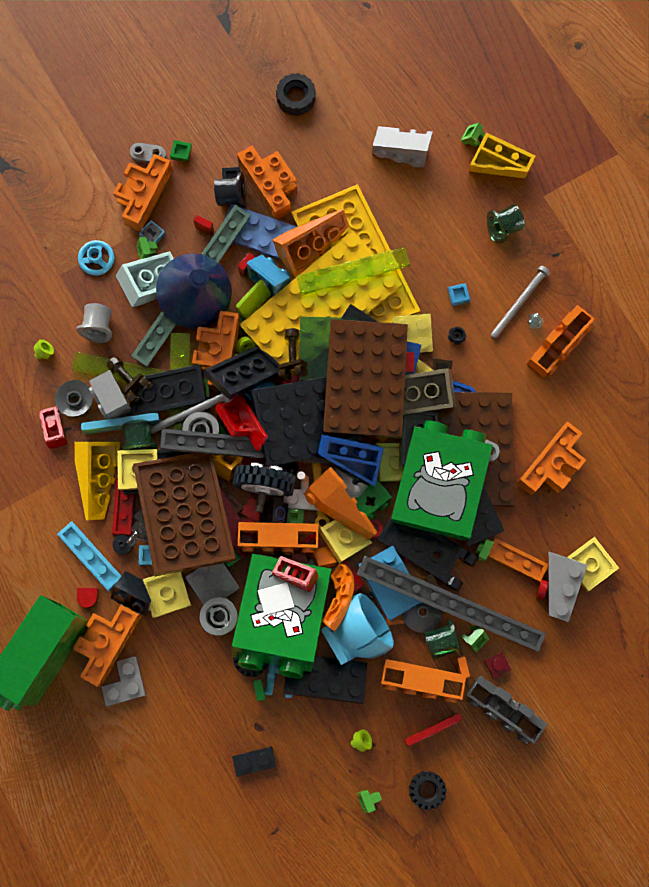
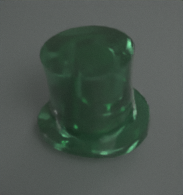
(504, 223)
(138, 435)
(443, 641)

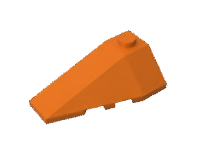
(304, 244)
(331, 498)

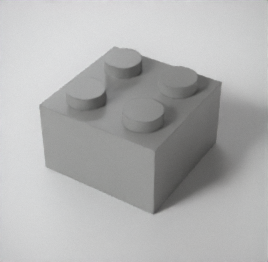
(109, 395)

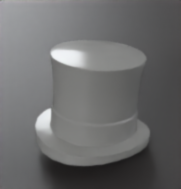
(96, 323)
(201, 422)
(218, 616)

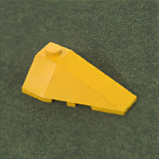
(95, 472)

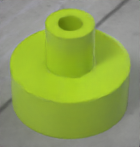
(244, 344)
(43, 349)
(362, 740)

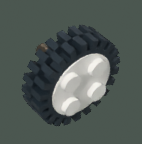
(264, 482)

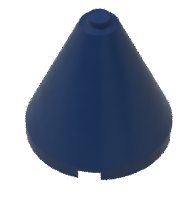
(193, 291)

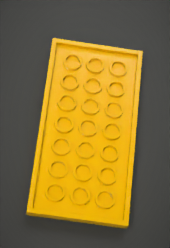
(366, 228)
(284, 309)

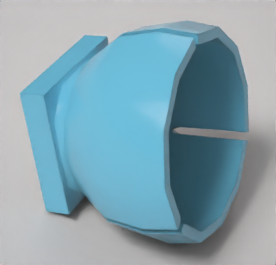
(360, 632)

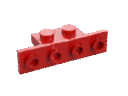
(242, 421)

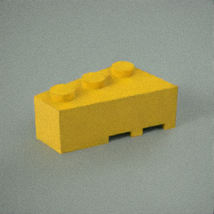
(501, 158)

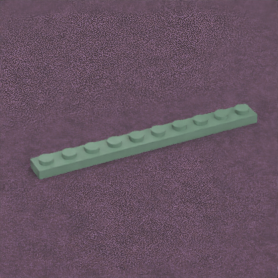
(215, 249)

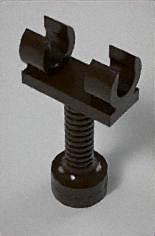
(116, 365)
(299, 365)

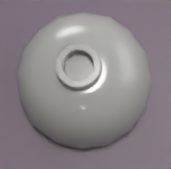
(354, 484)

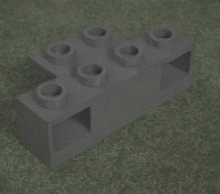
(506, 710)

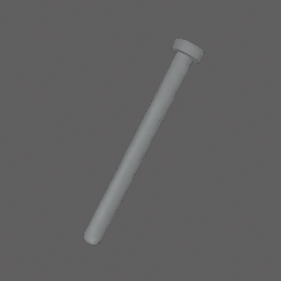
(542, 272)
(183, 415)

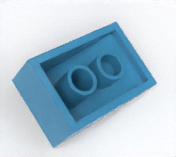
(391, 601)

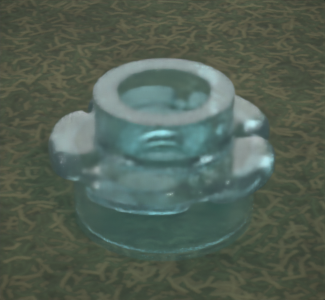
(535, 321)

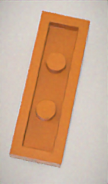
(517, 560)

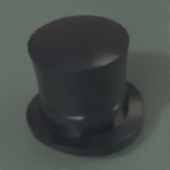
(230, 191)

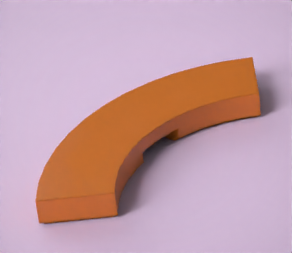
(344, 585)

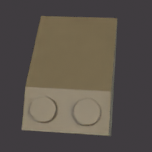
(429, 392)

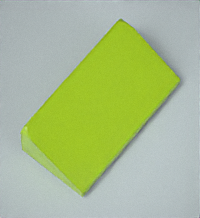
(253, 299)

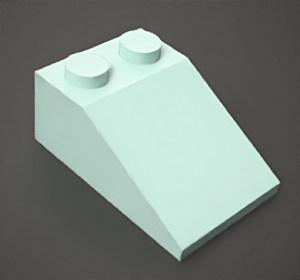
(141, 276)

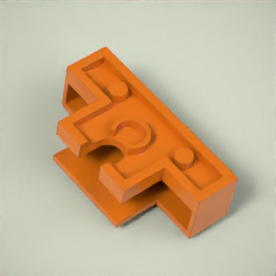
(270, 179)
(142, 190)
(561, 342)
(218, 343)
(555, 463)
(277, 537)
(105, 643)
(423, 680)

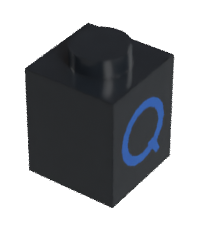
(274, 511)

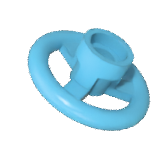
(91, 252)

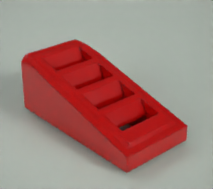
(307, 579)

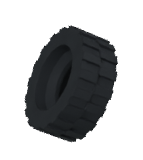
(302, 82)

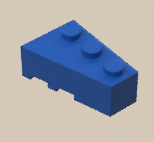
(354, 456)

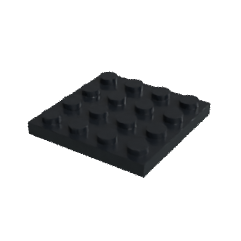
(292, 420)

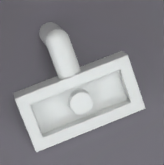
(298, 499)

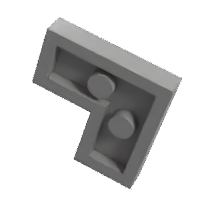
(129, 687)

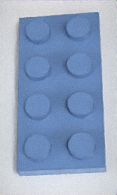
(259, 233)

